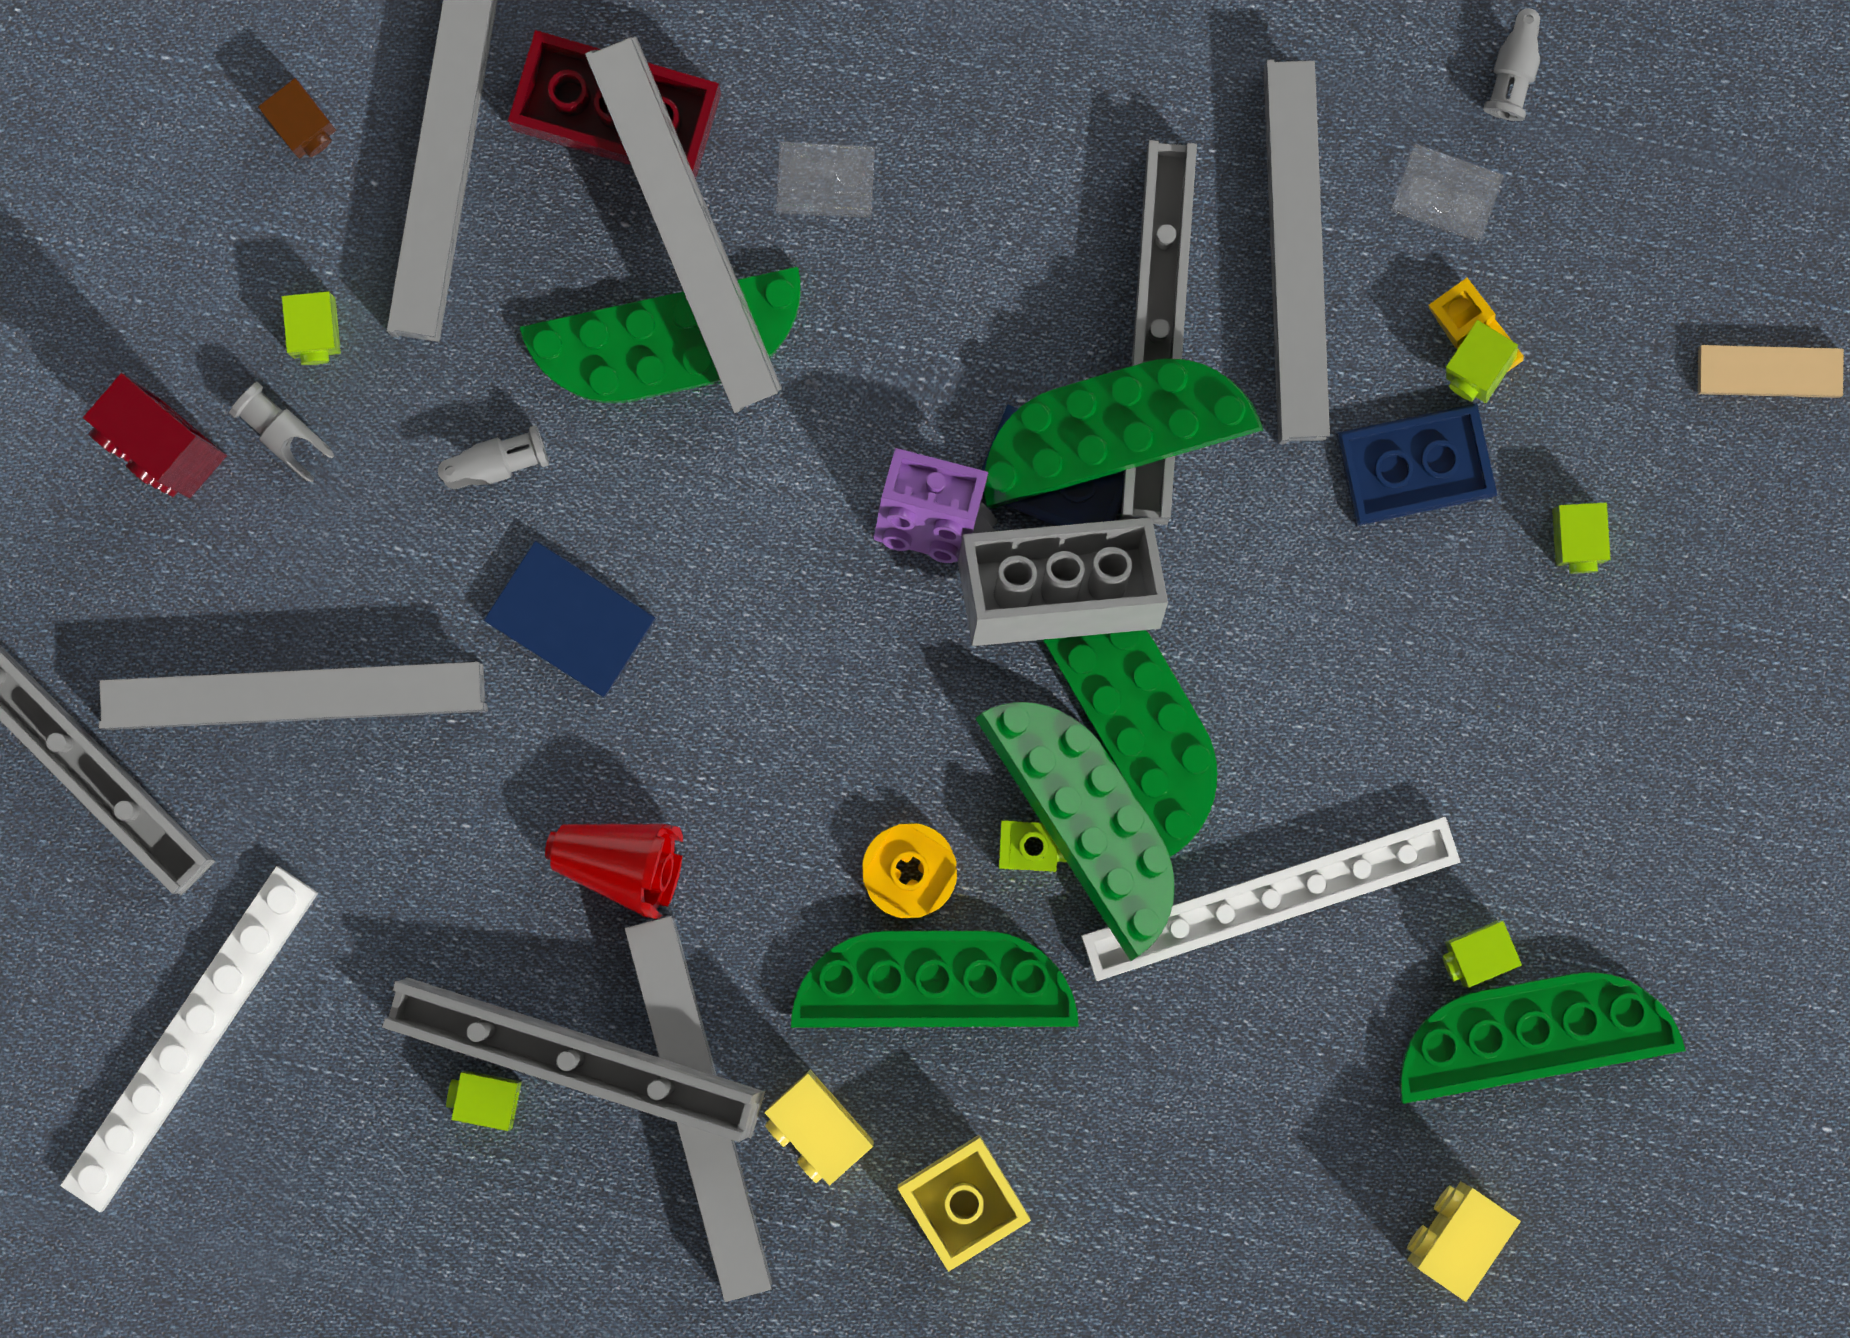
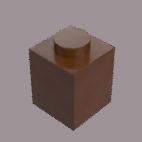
(298, 120)

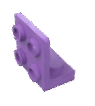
(928, 505)

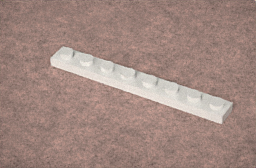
(1284, 895)
(189, 1039)

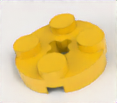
(916, 897)

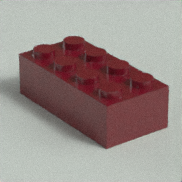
(565, 106)
(152, 438)

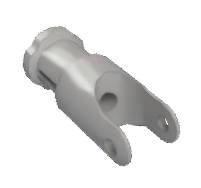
(1515, 65)
(276, 427)
(494, 460)

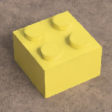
(818, 1129)
(963, 1203)
(1461, 1239)

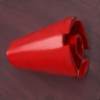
(620, 861)

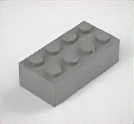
(1062, 581)

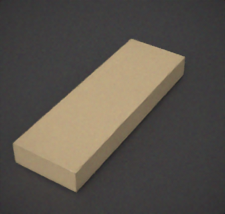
(1770, 371)

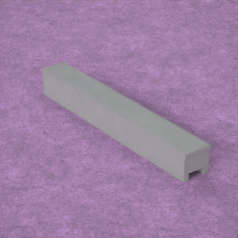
(441, 169)
(684, 222)
(1296, 251)
(1161, 302)
(292, 696)
(98, 780)
(574, 1060)
(710, 1158)

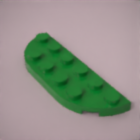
(652, 343)
(1114, 426)
(1144, 727)
(1088, 817)
(934, 983)
(1534, 1034)

